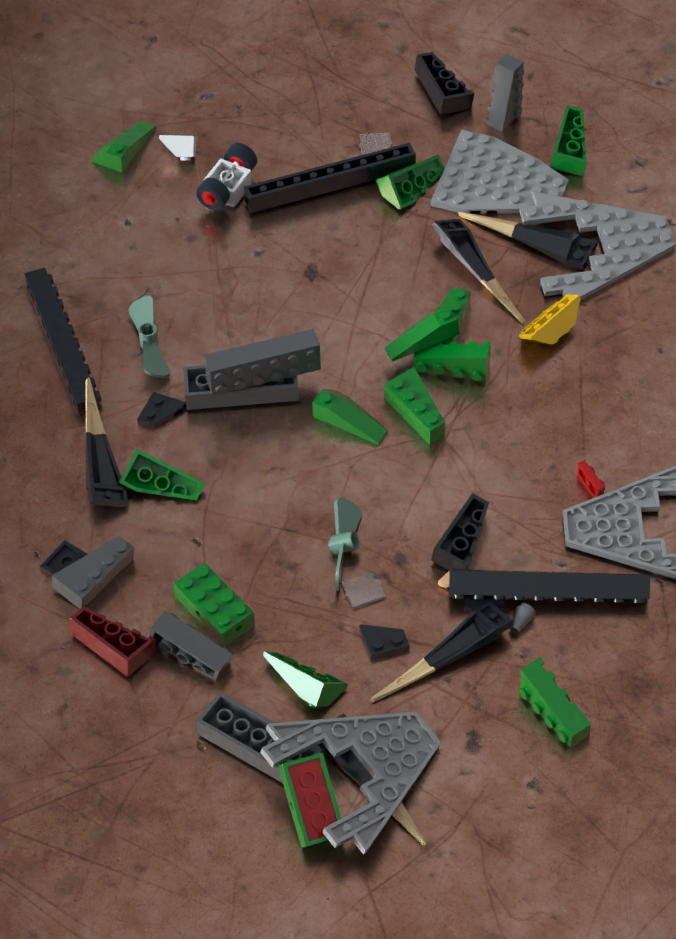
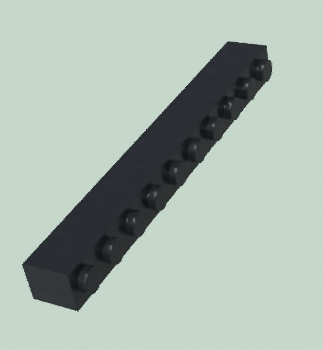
(328, 177)
(61, 337)
(549, 585)

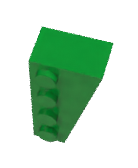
(570, 146)
(459, 302)
(413, 402)
(553, 703)

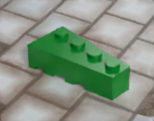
(455, 360)

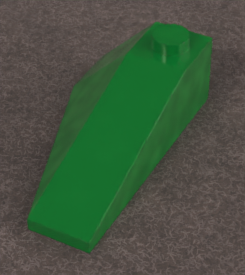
(425, 333)

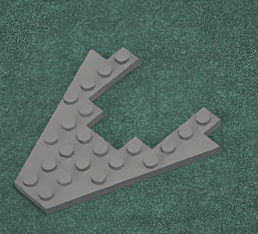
(626, 236)
(614, 525)
(388, 746)

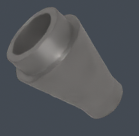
(522, 616)

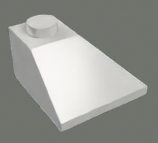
(180, 145)

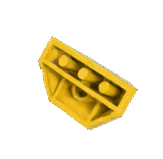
(553, 321)

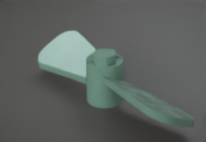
(142, 316)
(346, 539)

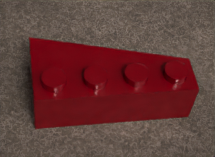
(112, 641)

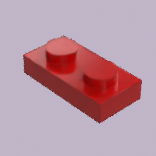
(590, 480)

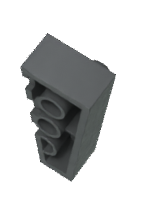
(506, 92)
(90, 574)
(189, 645)

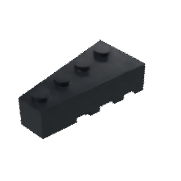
(441, 85)
(460, 539)

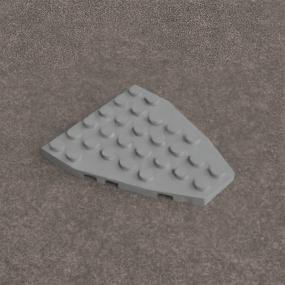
(493, 176)

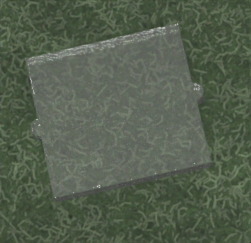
(374, 142)
(363, 590)

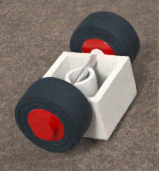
(227, 178)

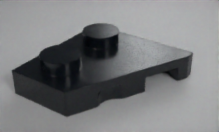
(159, 409)
(383, 640)

